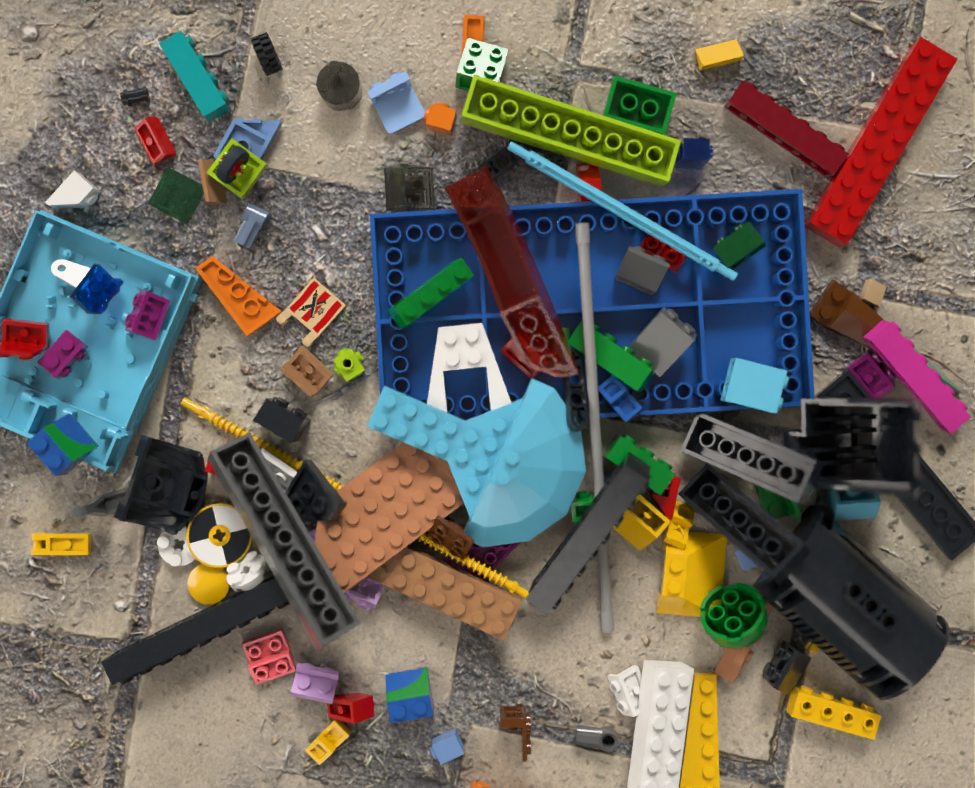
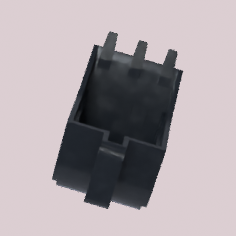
(861, 443)

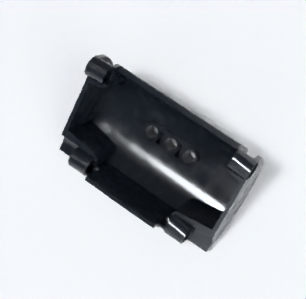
(820, 606)

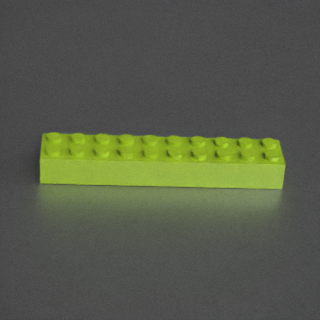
(570, 131)

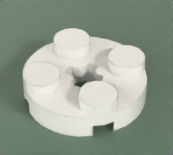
(169, 552)
(247, 572)

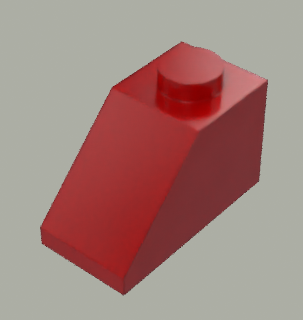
(589, 174)
(351, 707)

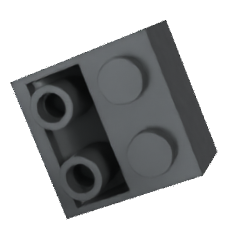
(641, 270)

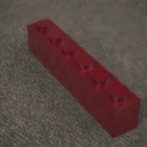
(786, 129)

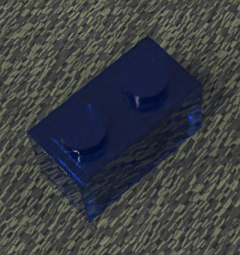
(694, 153)

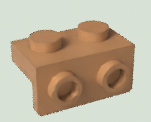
(307, 372)

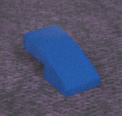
(620, 399)

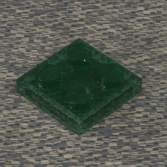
(177, 195)

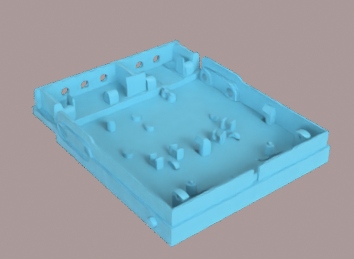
(121, 369)

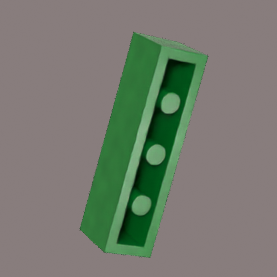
(430, 292)
(616, 359)

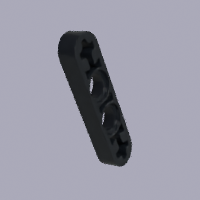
(578, 390)

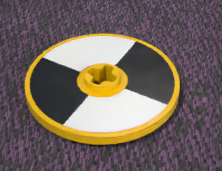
(210, 550)

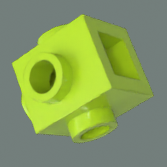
(356, 368)

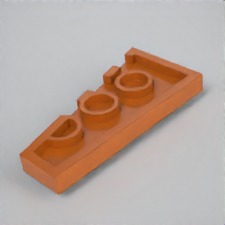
(240, 300)

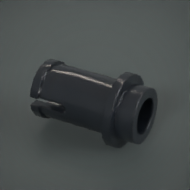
(134, 96)

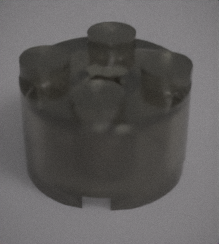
(336, 74)

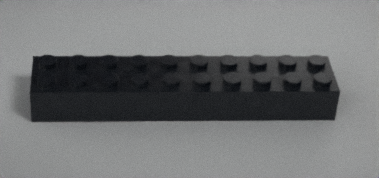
(194, 631)

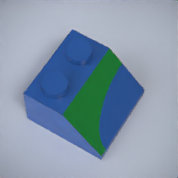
(62, 445)
(409, 695)

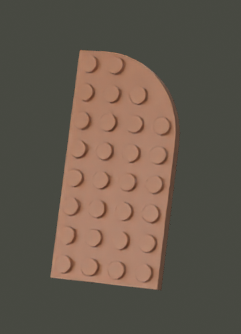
(386, 512)

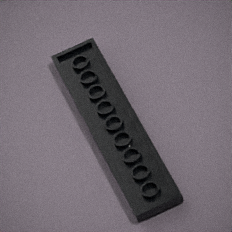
(936, 506)

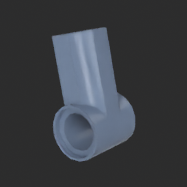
(253, 222)

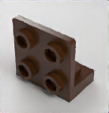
(451, 536)
(513, 717)

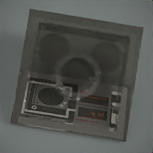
(409, 188)

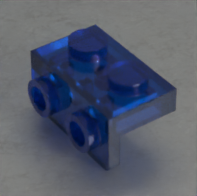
(96, 290)

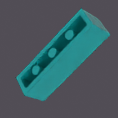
(195, 76)

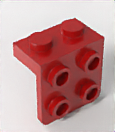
(23, 338)

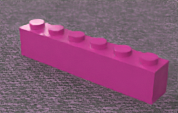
(916, 376)

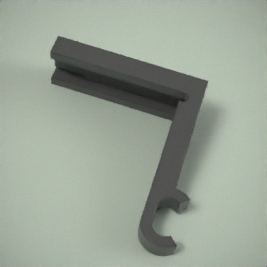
(100, 505)

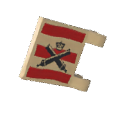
(313, 308)

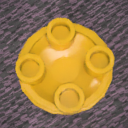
(208, 584)

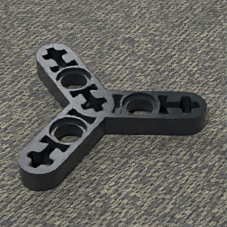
(514, 159)

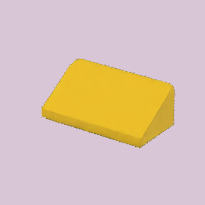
(719, 54)

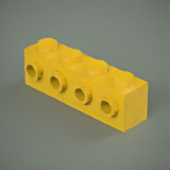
(833, 712)

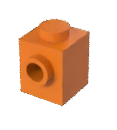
(440, 118)

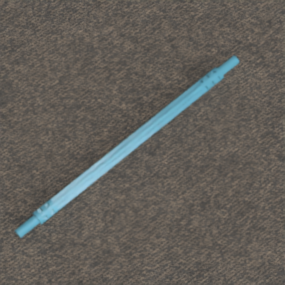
(622, 211)

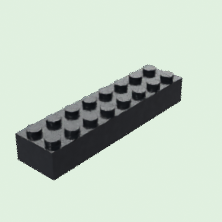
(589, 532)

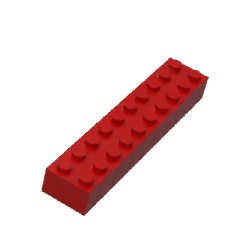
(880, 142)

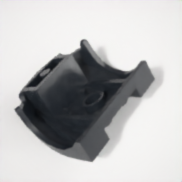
(164, 486)

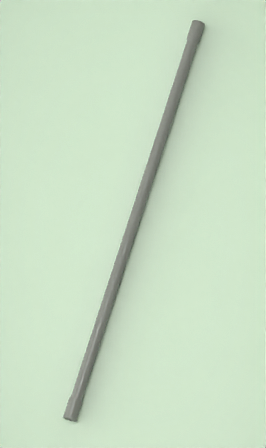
(583, 242)

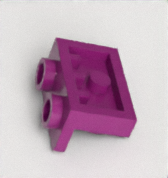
(147, 314)
(63, 355)
(872, 374)

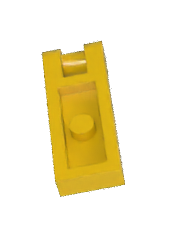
(62, 543)

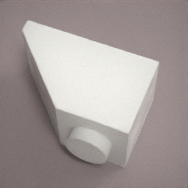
(74, 193)

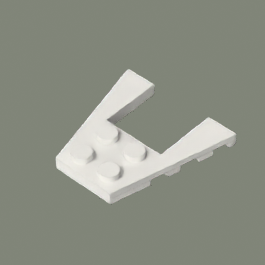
(464, 349)

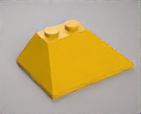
(691, 573)

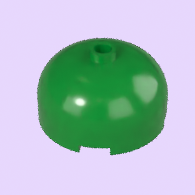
(738, 620)

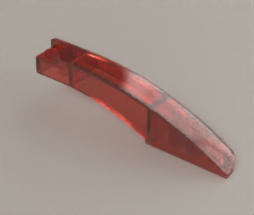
(512, 273)

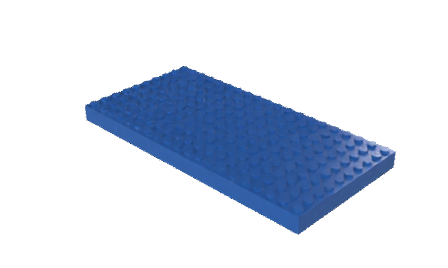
(753, 318)

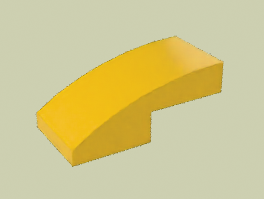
(678, 529)
(328, 741)

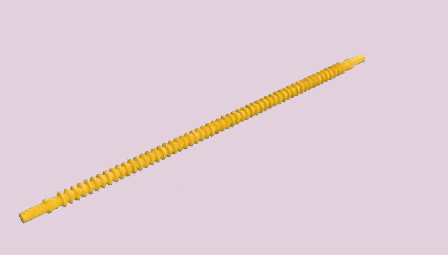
(204, 412)

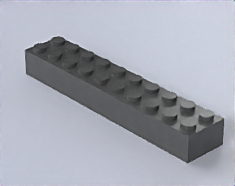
(283, 540)

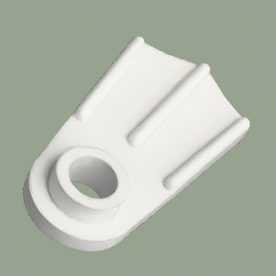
(72, 275)

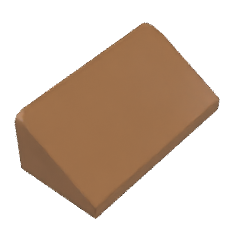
(213, 190)

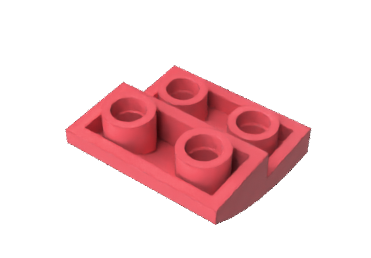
(269, 656)

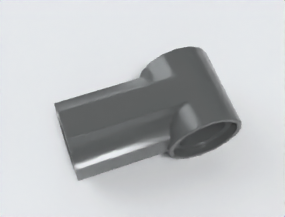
(593, 737)

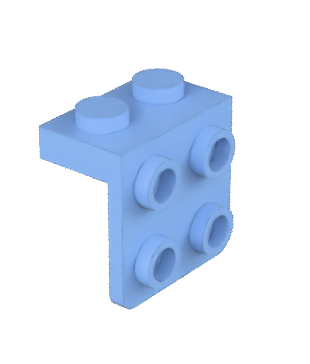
(396, 102)

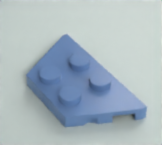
(251, 134)

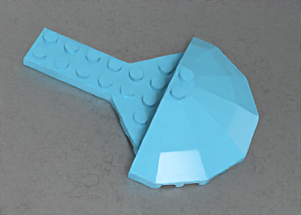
(510, 464)

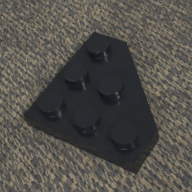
(314, 495)

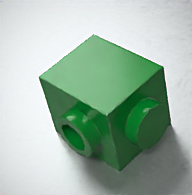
(580, 503)

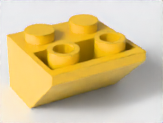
(642, 524)

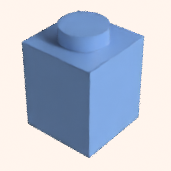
(447, 746)

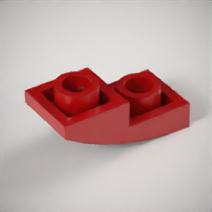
(656, 247)

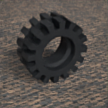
(266, 54)

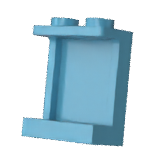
(754, 385)

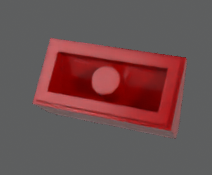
(155, 140)

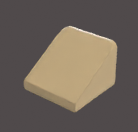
(873, 292)

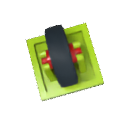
(237, 168)

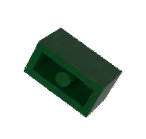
(739, 245)

